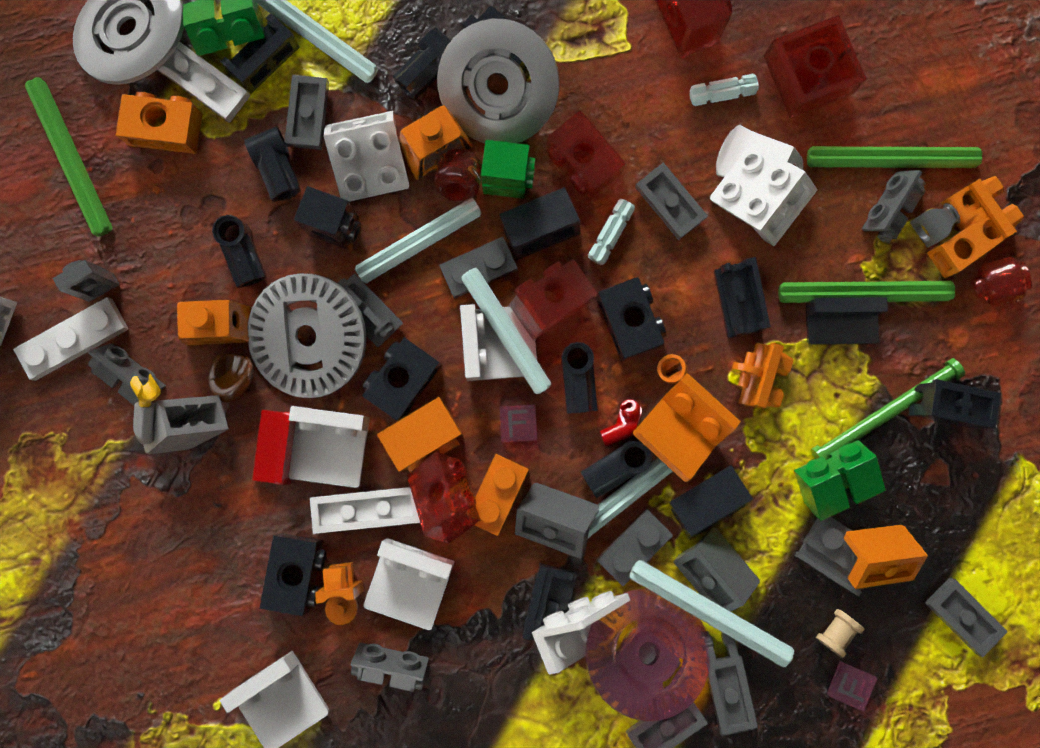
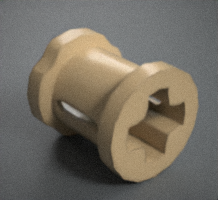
(840, 633)

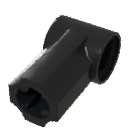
(423, 66)
(271, 157)
(240, 253)
(579, 383)
(613, 470)

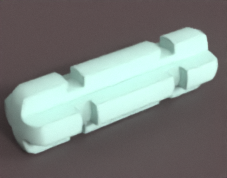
(724, 89)
(611, 231)

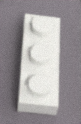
(204, 82)
(70, 339)
(363, 510)

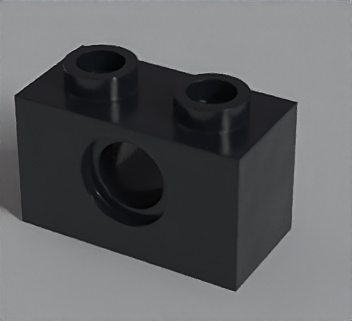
(327, 218)
(626, 339)
(421, 370)
(278, 590)

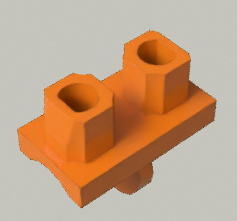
(759, 374)
(340, 592)

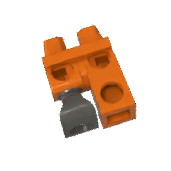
(978, 219)

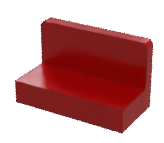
(274, 448)

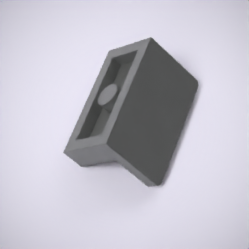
(555, 519)
(718, 571)

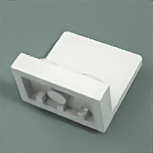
(366, 156)
(764, 192)
(483, 350)
(328, 446)
(408, 584)
(565, 634)
(278, 702)

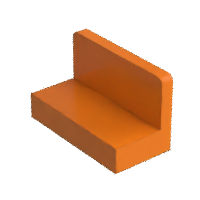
(884, 556)

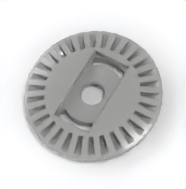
(486, 50)
(135, 53)
(337, 327)

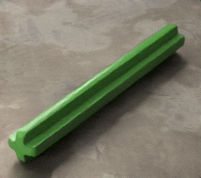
(68, 157)
(894, 157)
(894, 291)

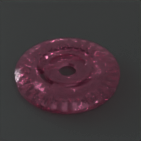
(638, 688)

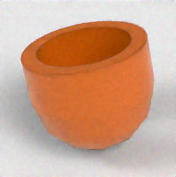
(670, 363)

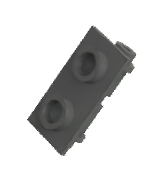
(902, 192)
(378, 318)
(113, 364)
(374, 661)

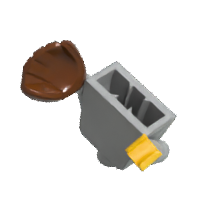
(189, 421)

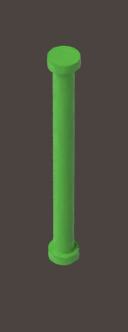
(952, 370)

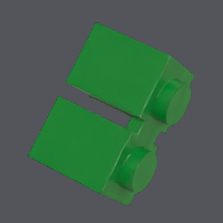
(240, 23)
(507, 169)
(825, 481)

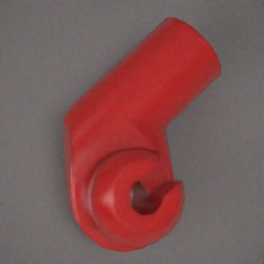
(626, 423)

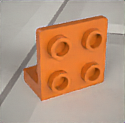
(686, 427)

